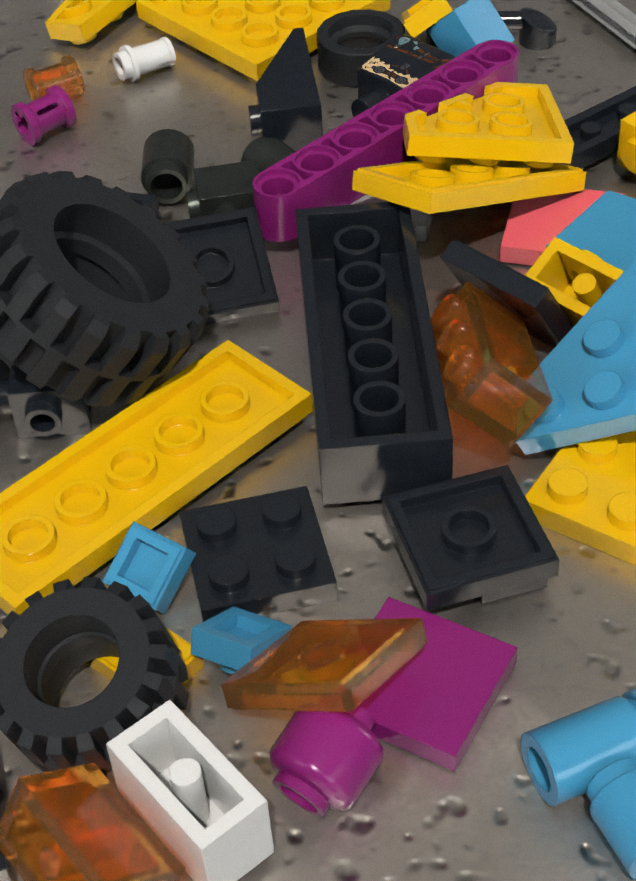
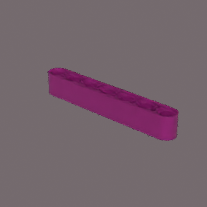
(324, 168)

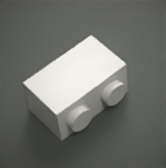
(191, 796)

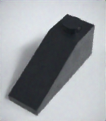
(288, 96)

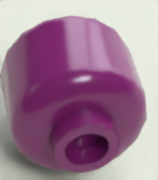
(326, 759)

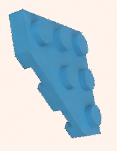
(591, 375)

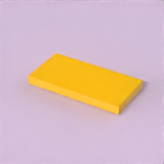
(464, 184)

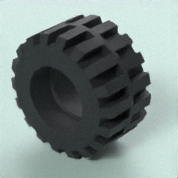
(57, 638)

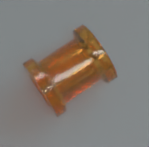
(64, 74)

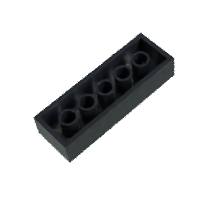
(371, 354)

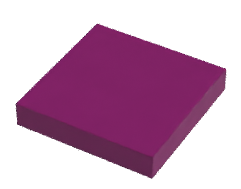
(442, 691)

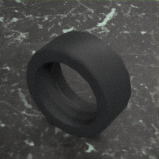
(350, 40)

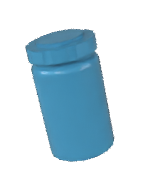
(576, 747)

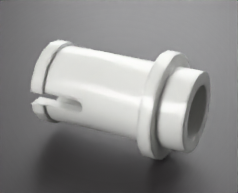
(142, 59)

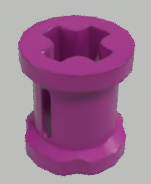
(43, 115)

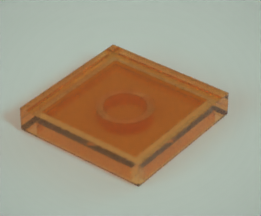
(325, 665)

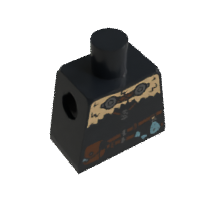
(394, 68)

